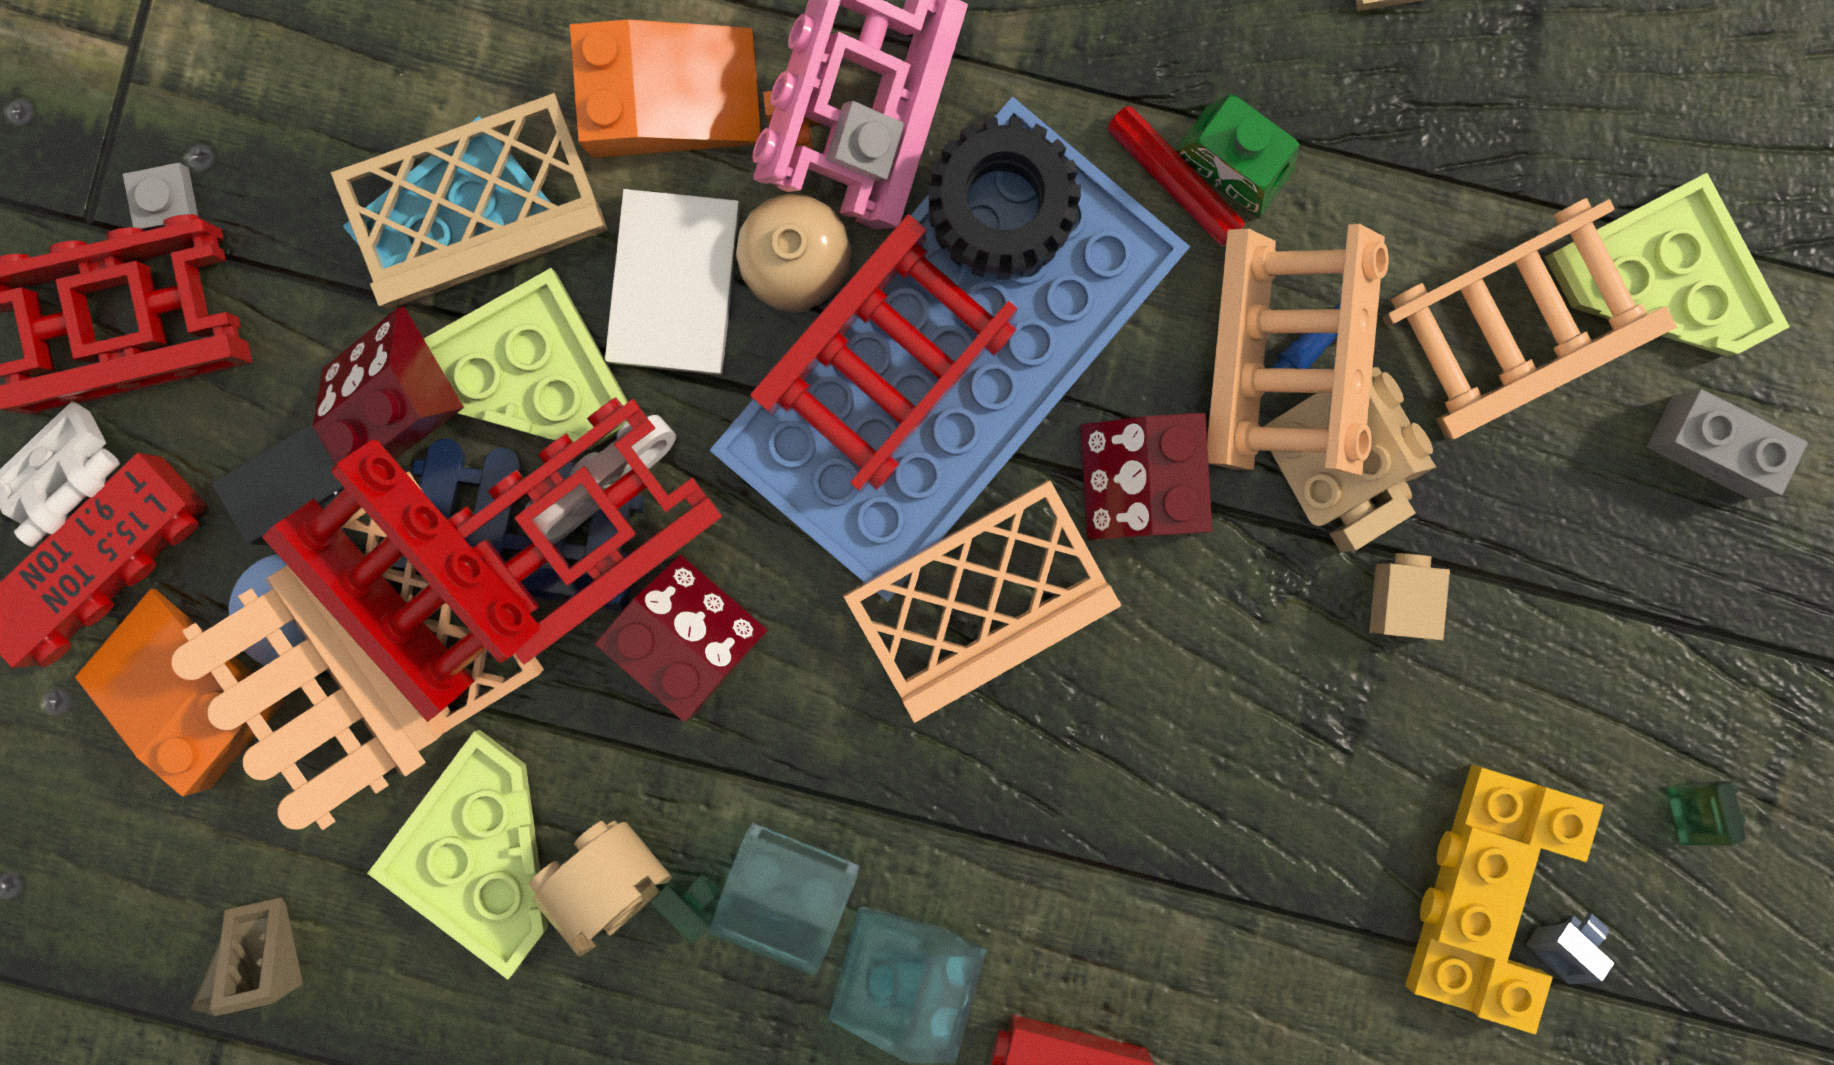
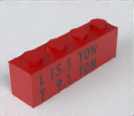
(92, 558)

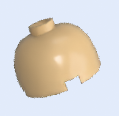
(793, 252)

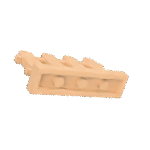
(295, 669)

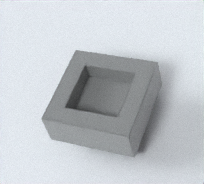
(865, 141)
(159, 194)

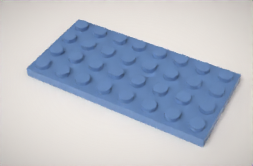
(1061, 323)

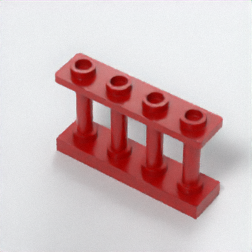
(371, 608)

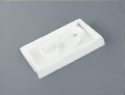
(672, 282)

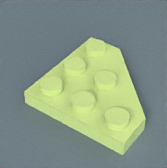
(1682, 257)
(528, 362)
(472, 855)

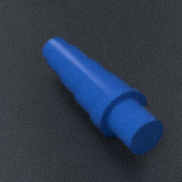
(1305, 350)

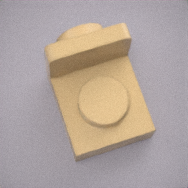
(1370, 520)

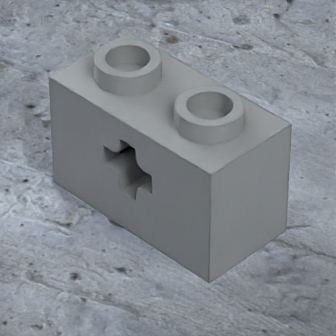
(1727, 444)

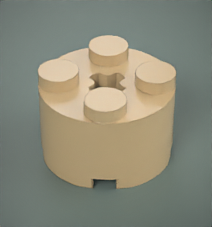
(598, 885)

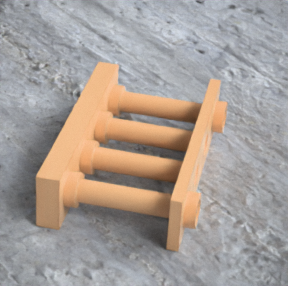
(1241, 344)
(1575, 350)

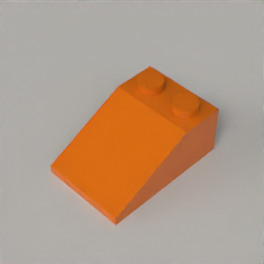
(663, 87)
(155, 708)

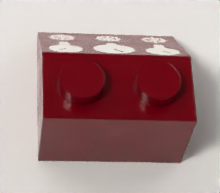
(383, 391)
(1146, 477)
(681, 637)

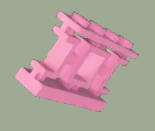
(905, 93)

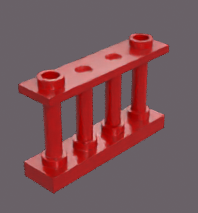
(865, 299)

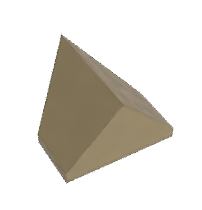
(252, 961)

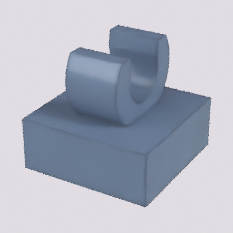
(1572, 949)

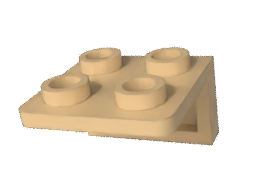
(1396, 453)

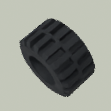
(1015, 151)

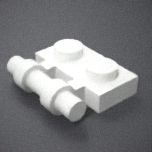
(54, 473)

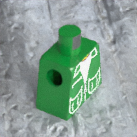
(1240, 153)

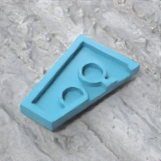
(464, 191)

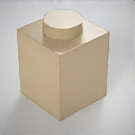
(1410, 598)

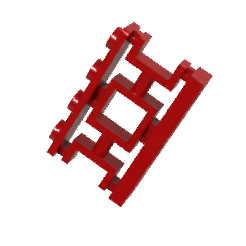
(122, 359)
(605, 564)

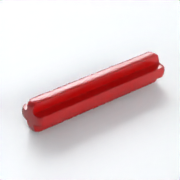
(1174, 174)

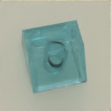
(783, 899)
(907, 986)

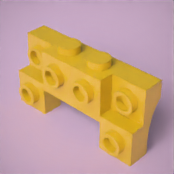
(1482, 894)

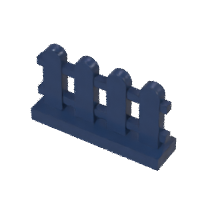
(441, 483)

